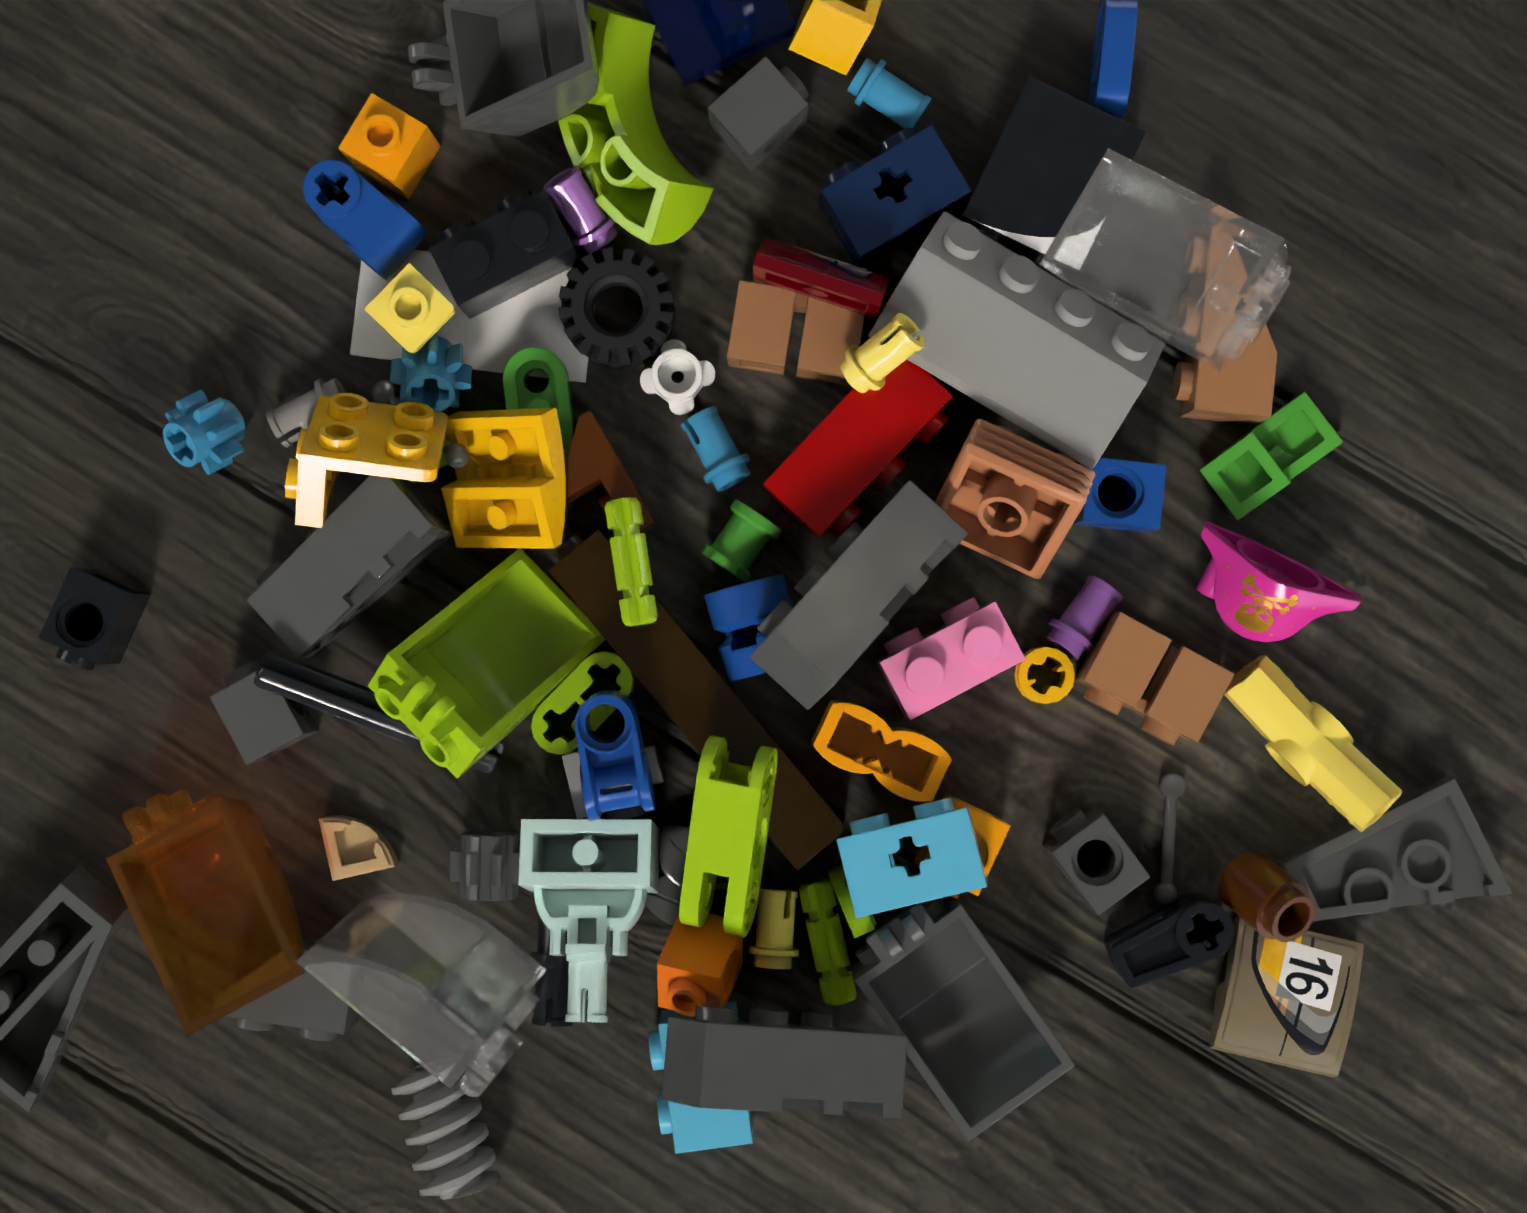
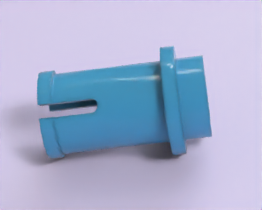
(888, 94)
(716, 449)

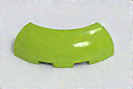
(621, 142)

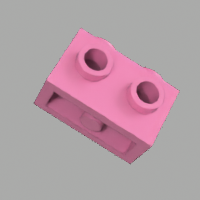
(949, 659)

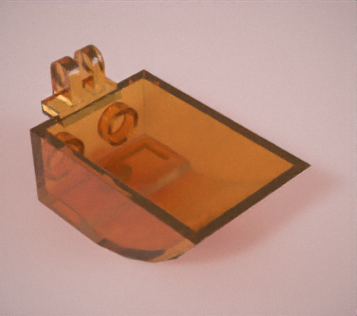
(208, 903)

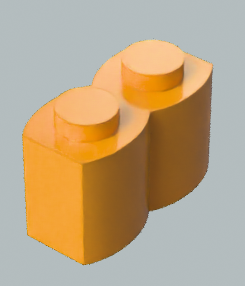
(896, 756)

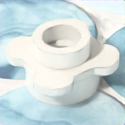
(677, 359)

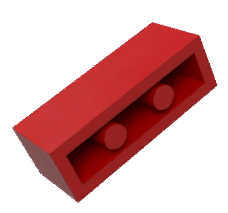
(858, 448)

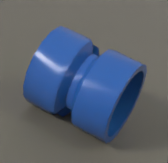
(735, 614)

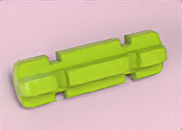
(631, 561)
(827, 942)

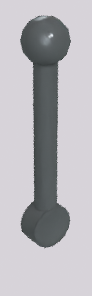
(388, 393)
(1172, 787)

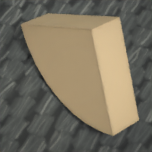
(355, 847)

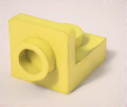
(410, 309)

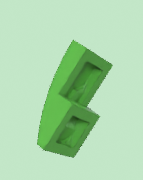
(1270, 455)

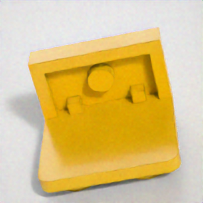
(361, 439)

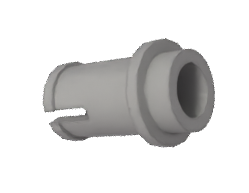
(297, 413)

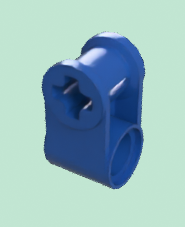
(368, 221)
(613, 760)

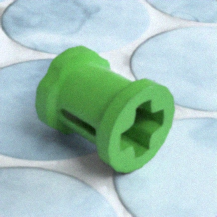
(741, 540)

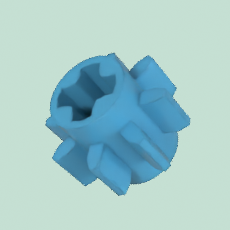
(432, 374)
(204, 432)

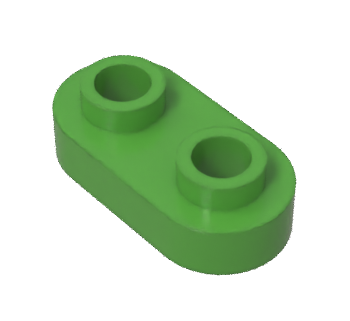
(556, 394)

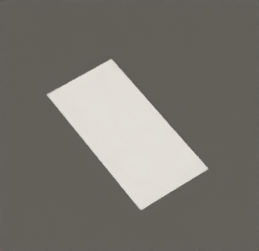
(487, 338)

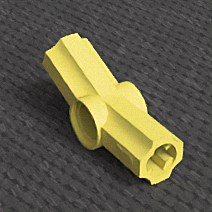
(1311, 743)

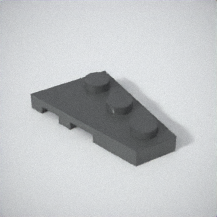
(1412, 855)

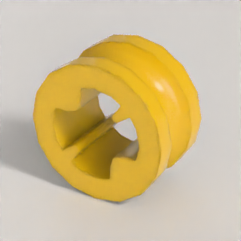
(1050, 693)

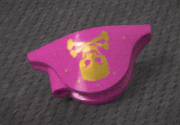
(1264, 591)

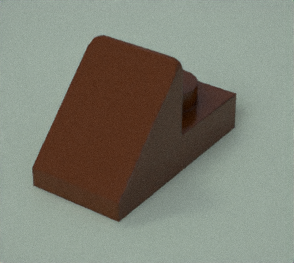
(594, 464)

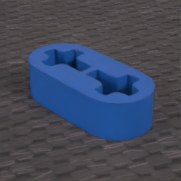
(1113, 56)

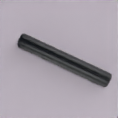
(341, 699)

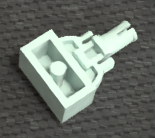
(589, 883)

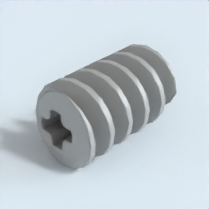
(448, 1135)

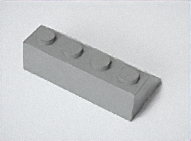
(1022, 340)

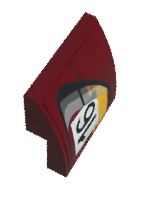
(819, 277)

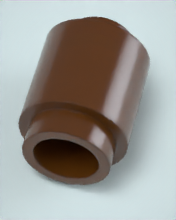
(1266, 897)

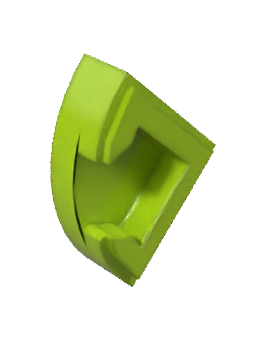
(860, 925)

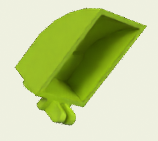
(484, 662)

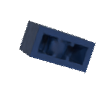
(876, 226)

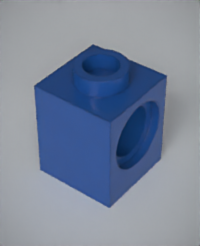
(1144, 496)

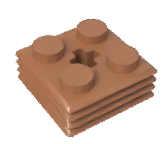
(1014, 497)

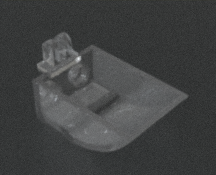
(1170, 261)
(431, 983)

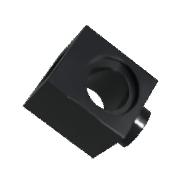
(120, 608)

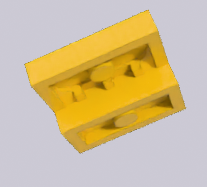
(513, 481)

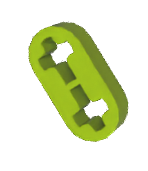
(572, 691)

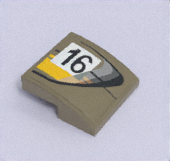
(1288, 999)

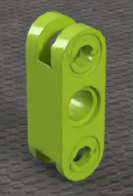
(727, 835)

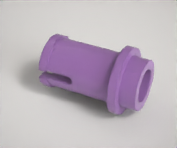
(577, 204)
(1083, 618)

